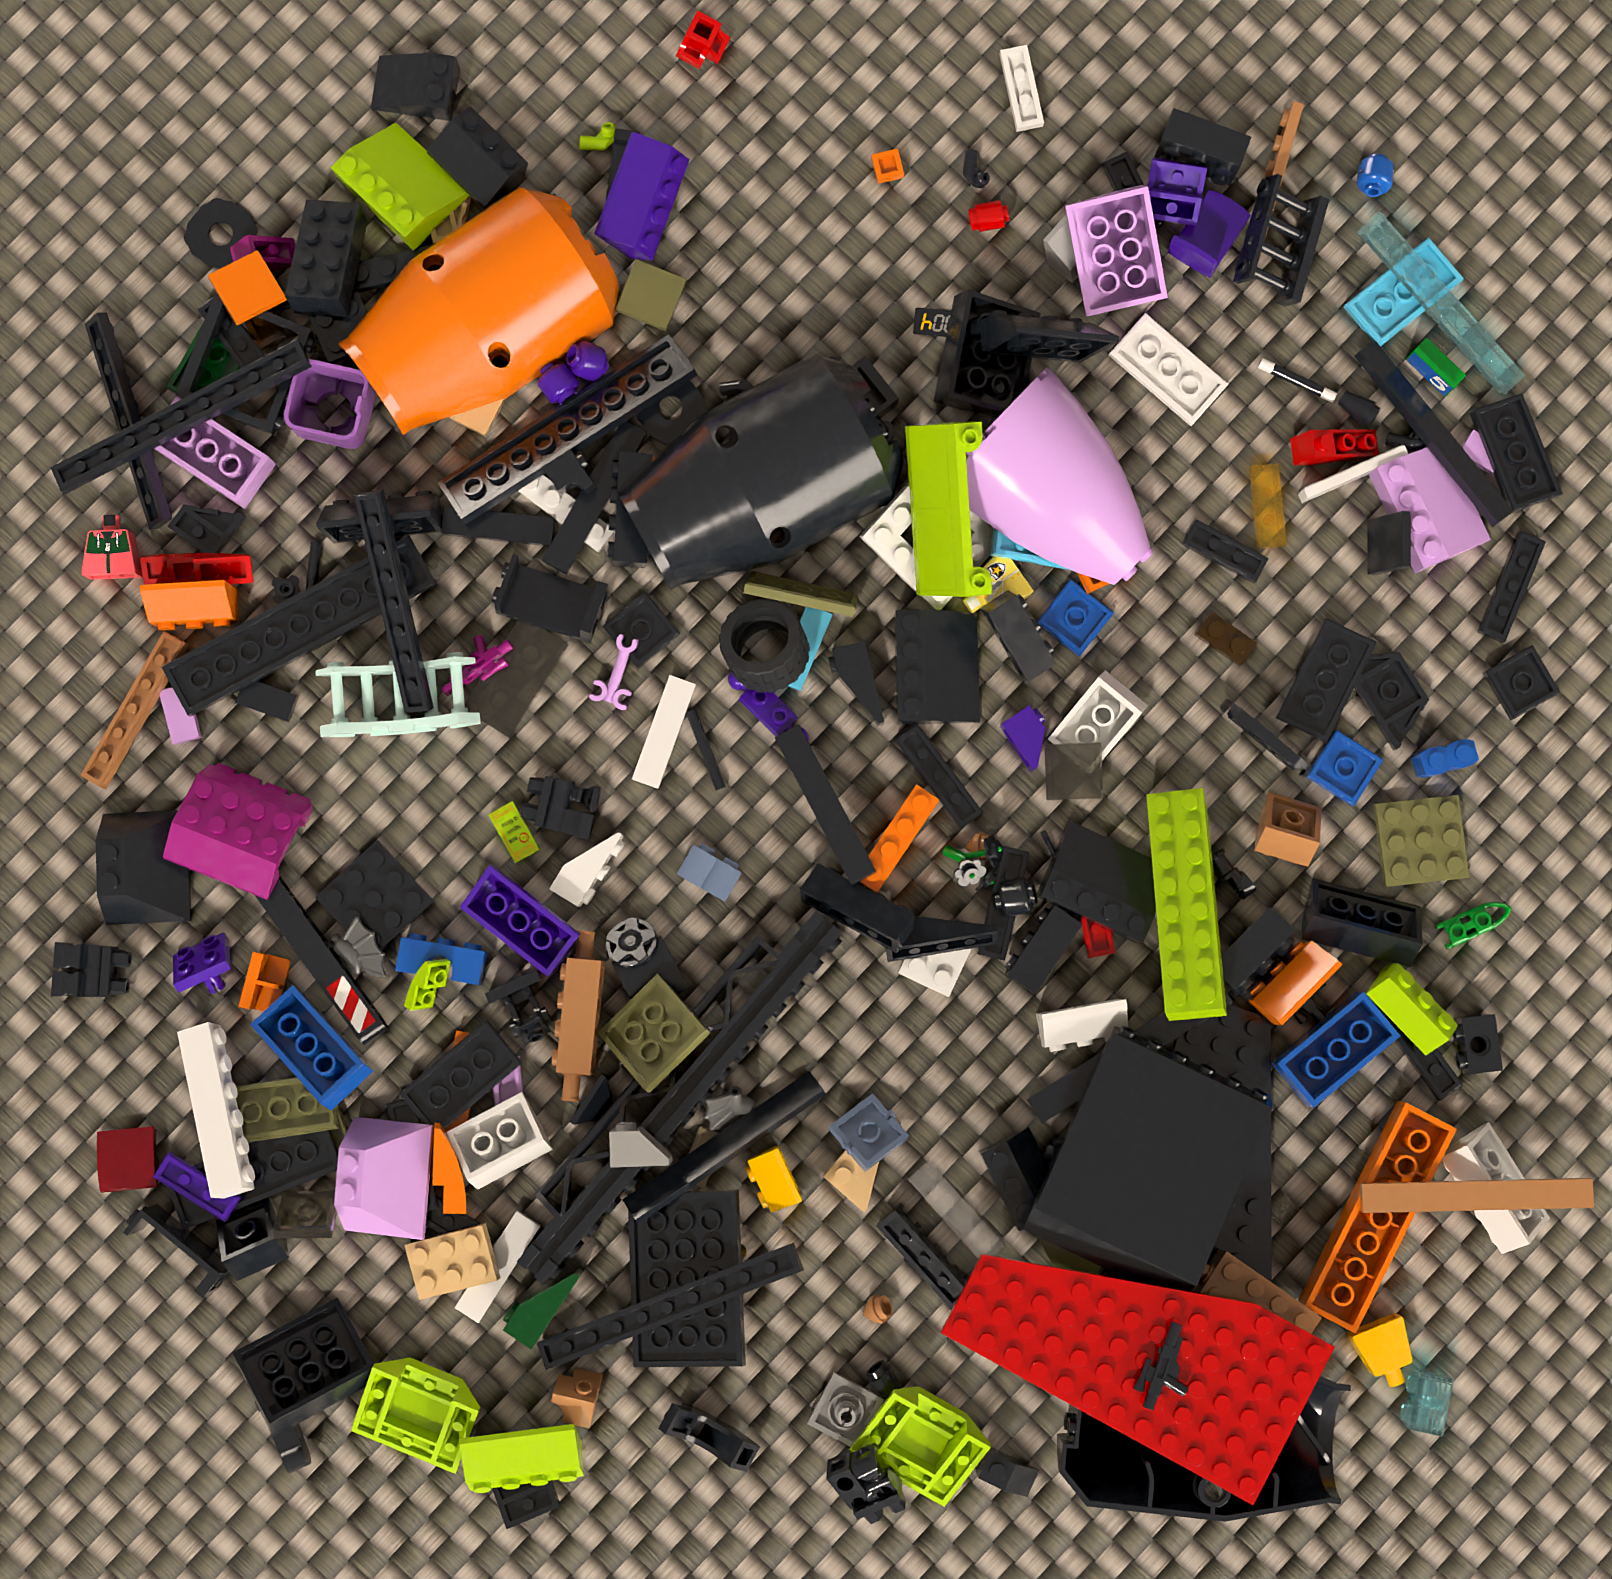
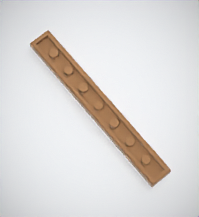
(1476, 1195)

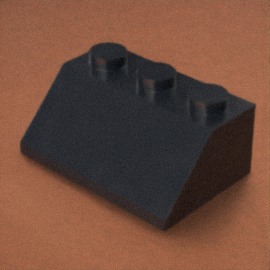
(478, 158)
(1017, 1172)

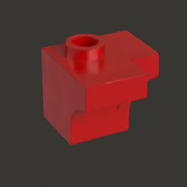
(703, 41)

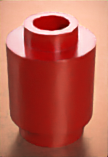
(988, 216)

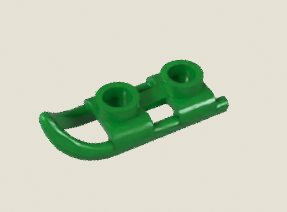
(1479, 920)

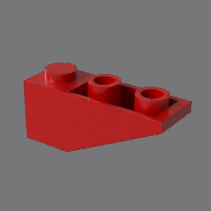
(1333, 446)

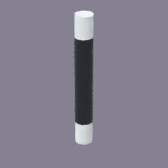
(1297, 380)

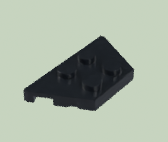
(1391, 695)

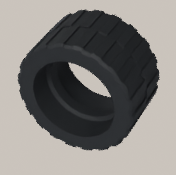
(750, 619)

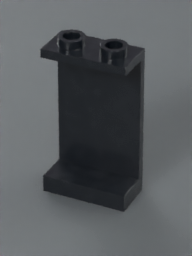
(549, 601)
(184, 1240)

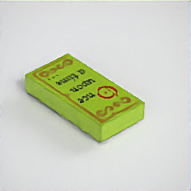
(514, 832)

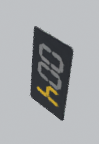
(931, 322)

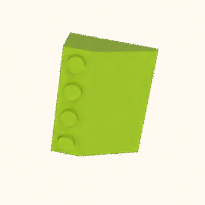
(400, 183)

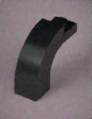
(711, 1434)

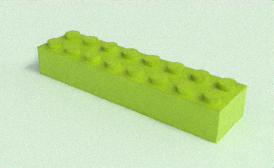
(1186, 905)

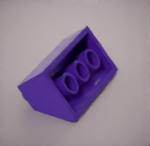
(641, 197)
(520, 920)

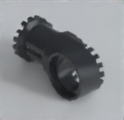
(1225, 871)

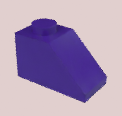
(1026, 735)

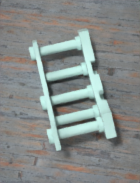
(401, 722)

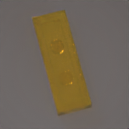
(1267, 506)

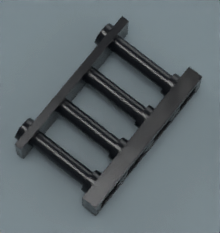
(1303, 247)

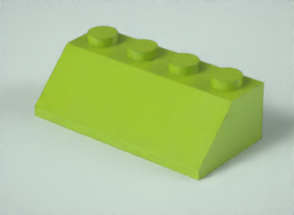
(522, 1458)

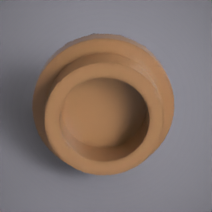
(976, 844)
(878, 1309)

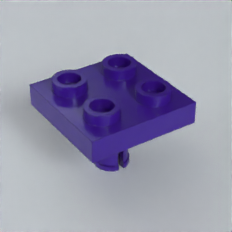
(202, 964)

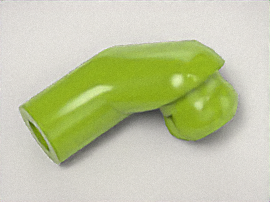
(602, 139)

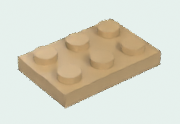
(452, 1261)

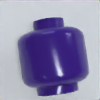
(587, 360)
(557, 382)

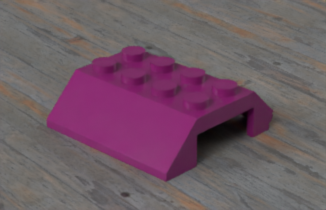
(235, 829)

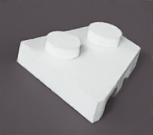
(936, 971)

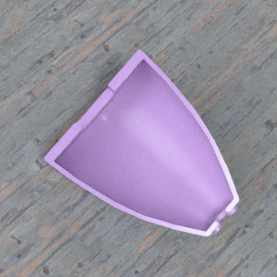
(1057, 485)

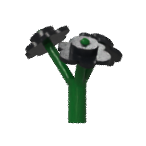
(971, 871)

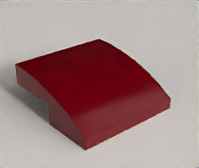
(127, 1159)

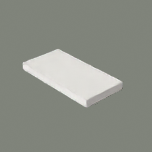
(1168, 369)

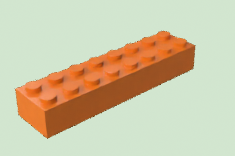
(1366, 1242)

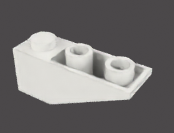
(580, 874)

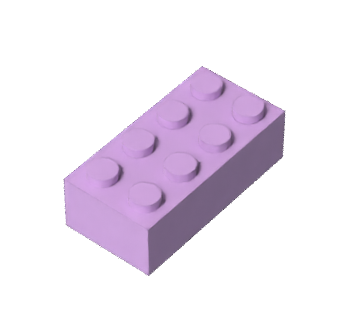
(220, 460)

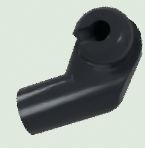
(971, 172)
(734, 387)
(1412, 444)

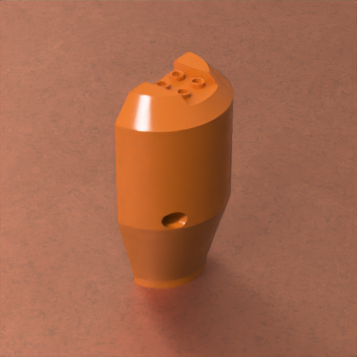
(496, 289)

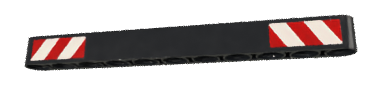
(323, 963)

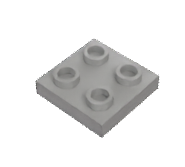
(844, 1409)

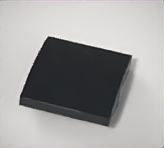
(661, 963)

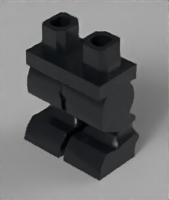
(98, 973)

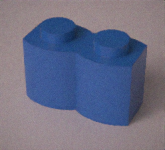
(1445, 758)

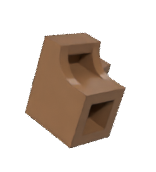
(577, 1396)

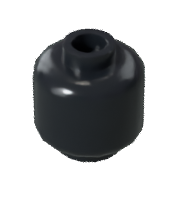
(1016, 896)

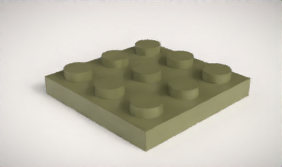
(1421, 841)
(653, 1033)

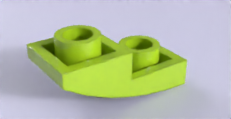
(425, 983)

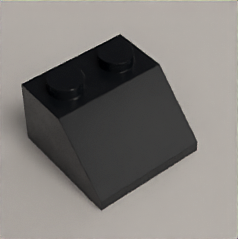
(249, 1241)

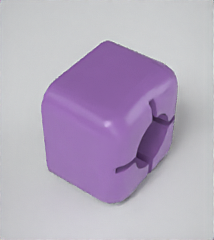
(313, 387)

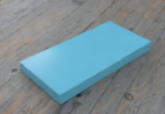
(1388, 305)

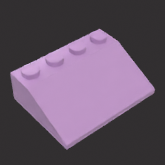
(1116, 250)
(1441, 513)

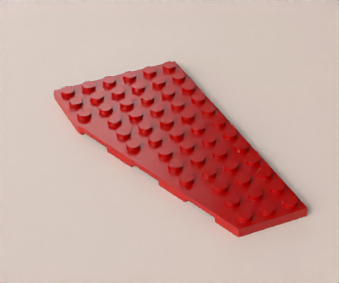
(1089, 1342)

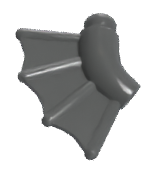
(359, 950)
(726, 1108)

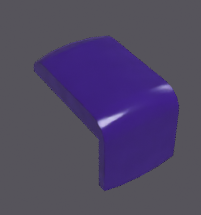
(1216, 230)

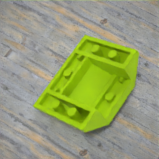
(417, 1411)
(924, 1442)

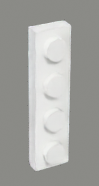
(558, 505)

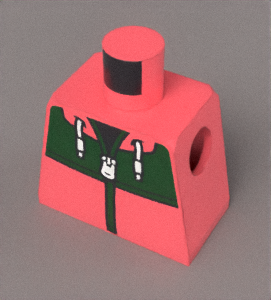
(111, 552)

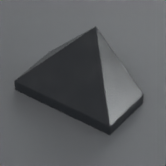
(595, 1102)

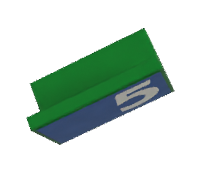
(1436, 367)

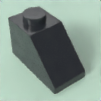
(1006, 1472)

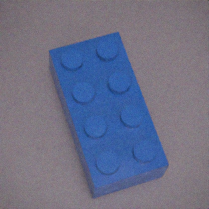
(311, 1048)
(1335, 1049)

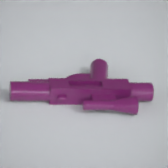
(486, 662)

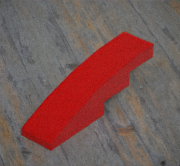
(196, 567)

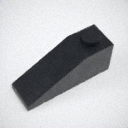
(856, 675)

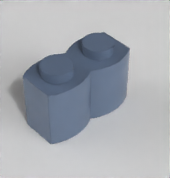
(709, 872)

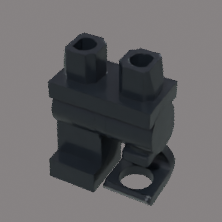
(554, 805)
(865, 1484)

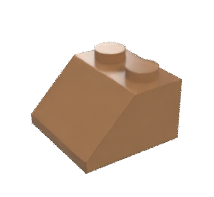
(1288, 829)

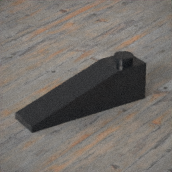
(942, 936)

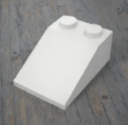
(1100, 715)

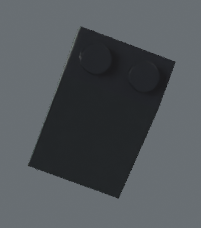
(416, 85)

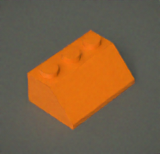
(190, 604)
(1293, 982)

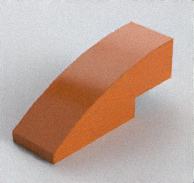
(448, 1173)

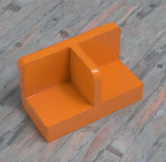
(264, 981)

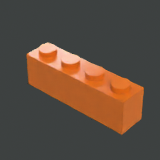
(899, 836)

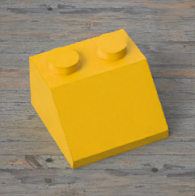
(774, 1179)

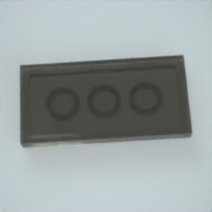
(511, 691)

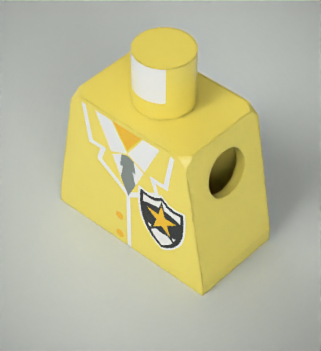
(1004, 577)

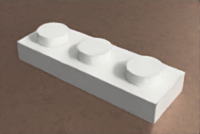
(1021, 88)

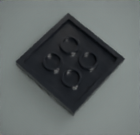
(378, 893)

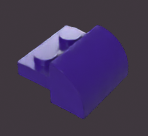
(1176, 190)

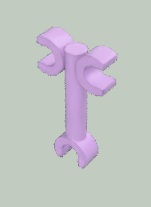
(610, 692)

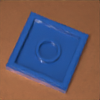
(1075, 618)
(1344, 768)

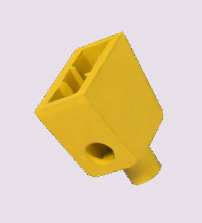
(1383, 1347)

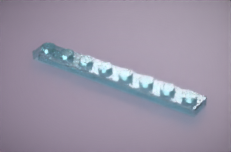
(1440, 303)

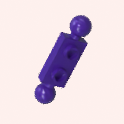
(766, 708)

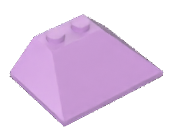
(384, 1177)

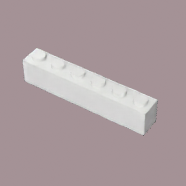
(216, 1110)

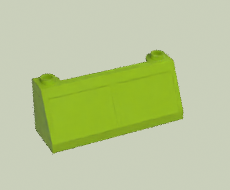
(942, 509)

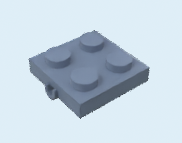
(869, 1132)

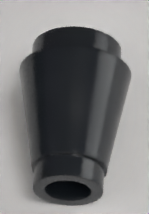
(1359, 408)
(883, 1378)

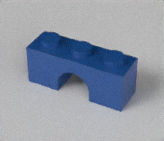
(466, 962)

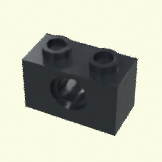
(1489, 1055)

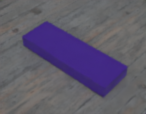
(194, 1186)

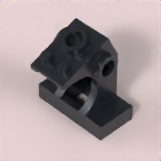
(519, 990)

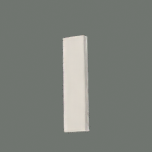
(1350, 474)
(664, 732)
(507, 1251)

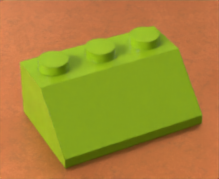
(1411, 1008)

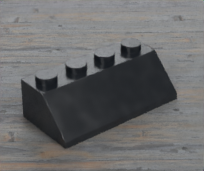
(1362, 923)

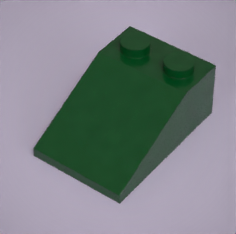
(532, 1316)

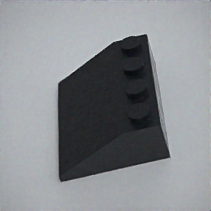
(1043, 337)
(976, 379)
(407, 514)
(936, 667)
(1101, 883)
(305, 1366)

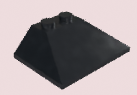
(133, 876)

